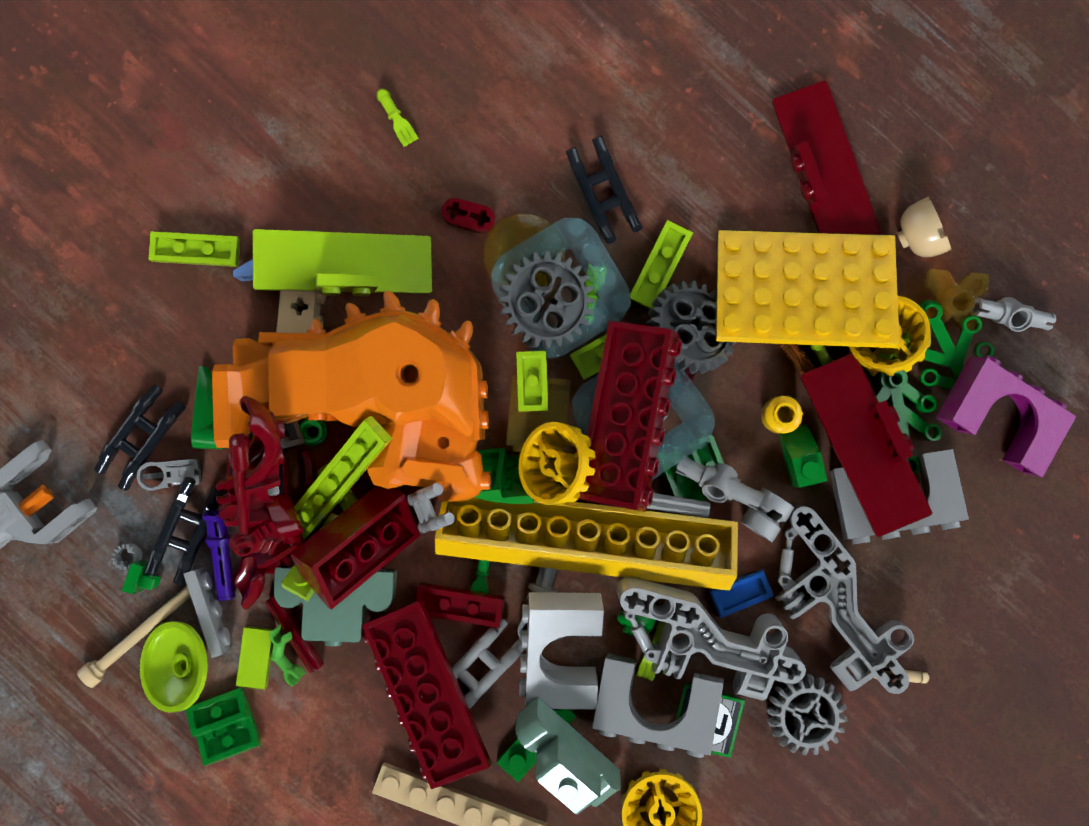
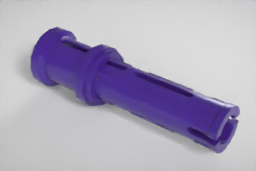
(220, 539)

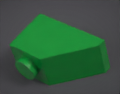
(802, 457)

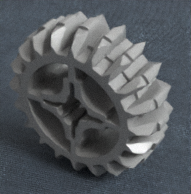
(803, 725)

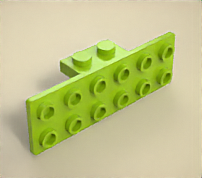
(341, 262)

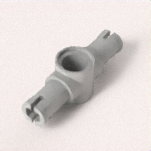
(1013, 314)
(720, 483)

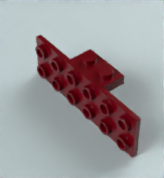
(825, 161)
(867, 444)

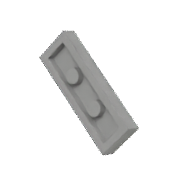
(208, 611)

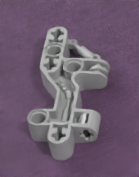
(868, 649)
(755, 658)

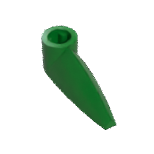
(202, 423)

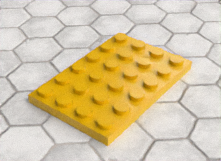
(807, 289)

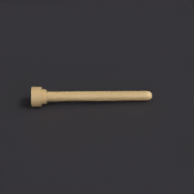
(93, 672)

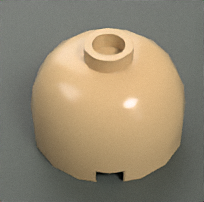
(923, 230)

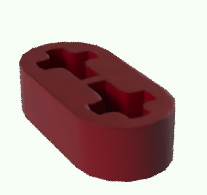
(467, 222)

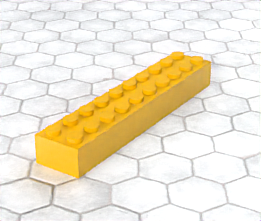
(594, 540)

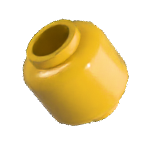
(781, 414)

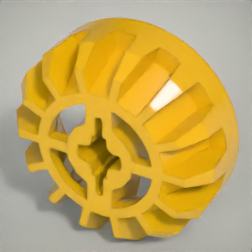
(914, 321)
(546, 463)
(689, 805)

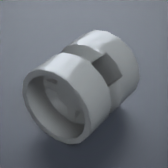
(764, 525)

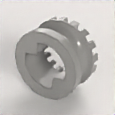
(131, 548)

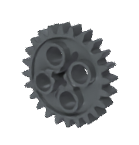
(524, 286)
(691, 325)

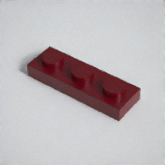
(462, 604)

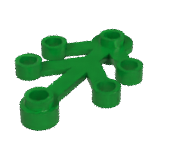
(952, 355)
(896, 393)

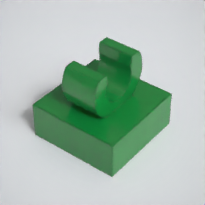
(137, 580)

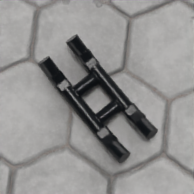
(608, 173)
(155, 433)
(166, 539)

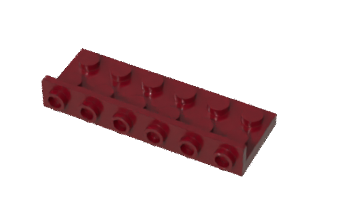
(630, 413)
(426, 694)

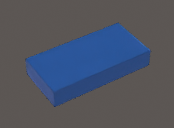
(744, 593)

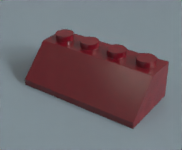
(356, 544)

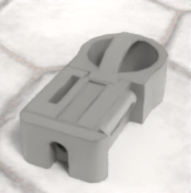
(173, 473)

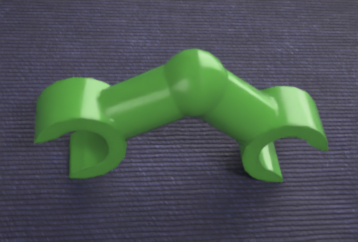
(292, 673)

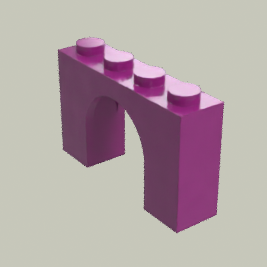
(1042, 419)

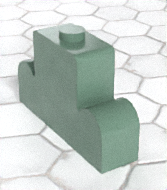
(344, 620)
(565, 759)

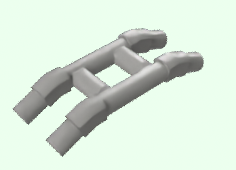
(427, 518)
(496, 666)

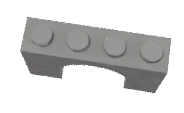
(940, 488)
(549, 618)
(690, 732)

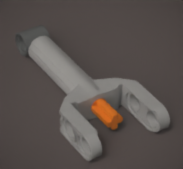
(18, 514)

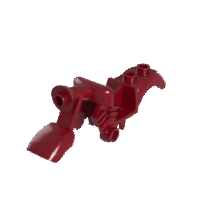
(265, 522)

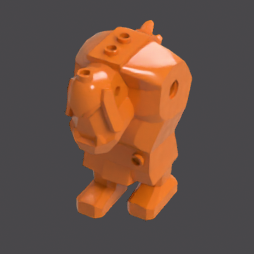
(378, 365)

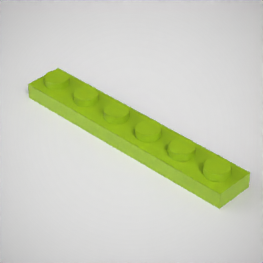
(341, 474)

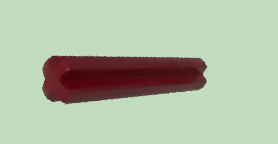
(288, 622)

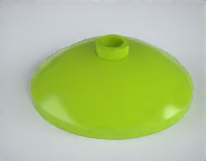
(173, 666)

